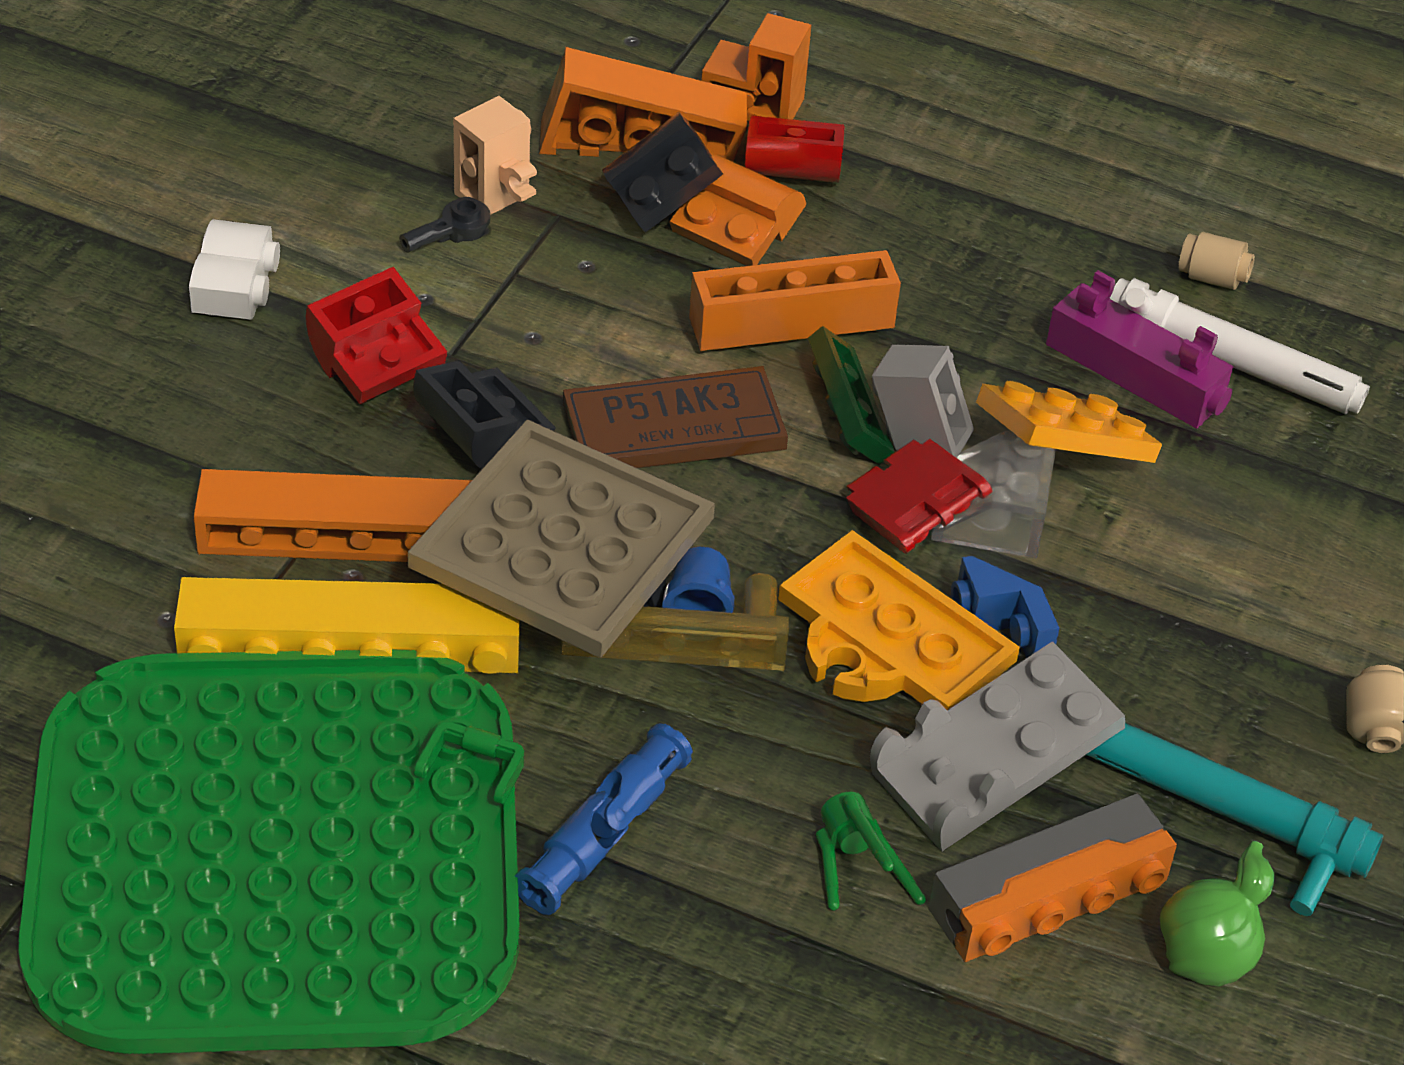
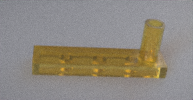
(707, 637)

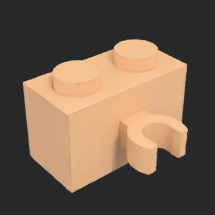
(493, 155)

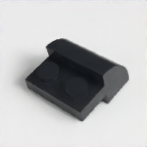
(662, 171)
(475, 408)

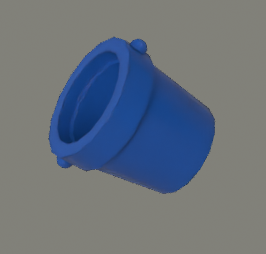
(700, 582)

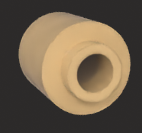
(1216, 260)

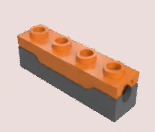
(1051, 877)

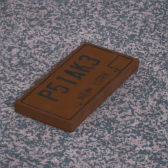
(678, 417)

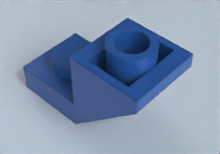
(1006, 603)

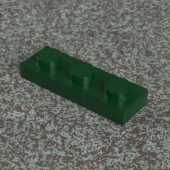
(850, 396)

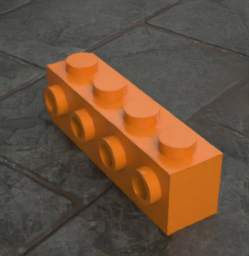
(846, 297)

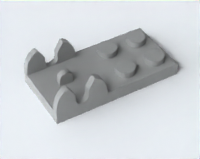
(993, 745)

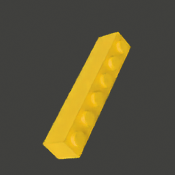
(344, 615)

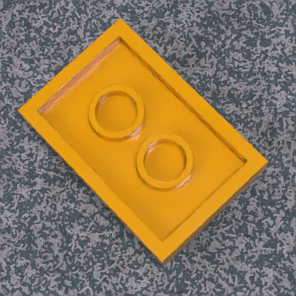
(1068, 422)

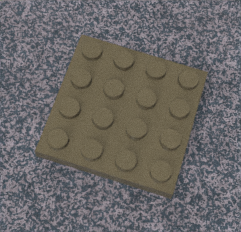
(562, 537)

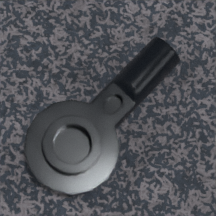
(461, 221)

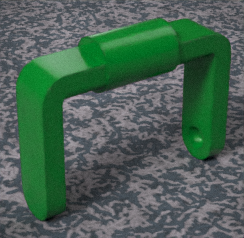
(479, 742)

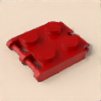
(915, 493)

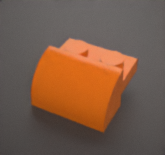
(739, 213)

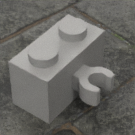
(922, 397)

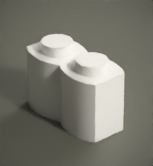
(233, 269)

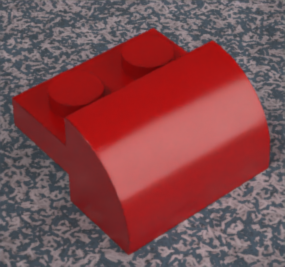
(795, 148)
(372, 335)

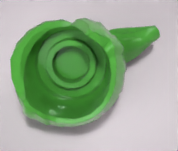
(1216, 923)

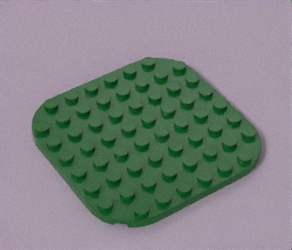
(256, 864)

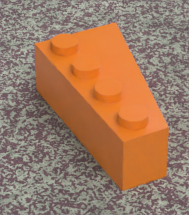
(616, 104)

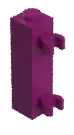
(1140, 354)

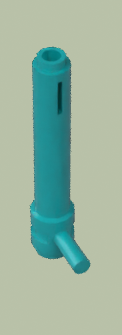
(1314, 830)

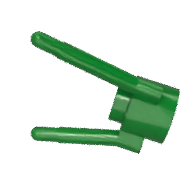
(853, 831)

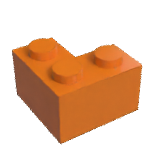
(768, 70)

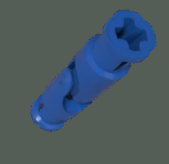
(621, 797)

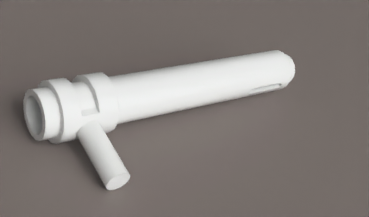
(1247, 350)

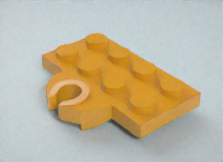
(890, 629)

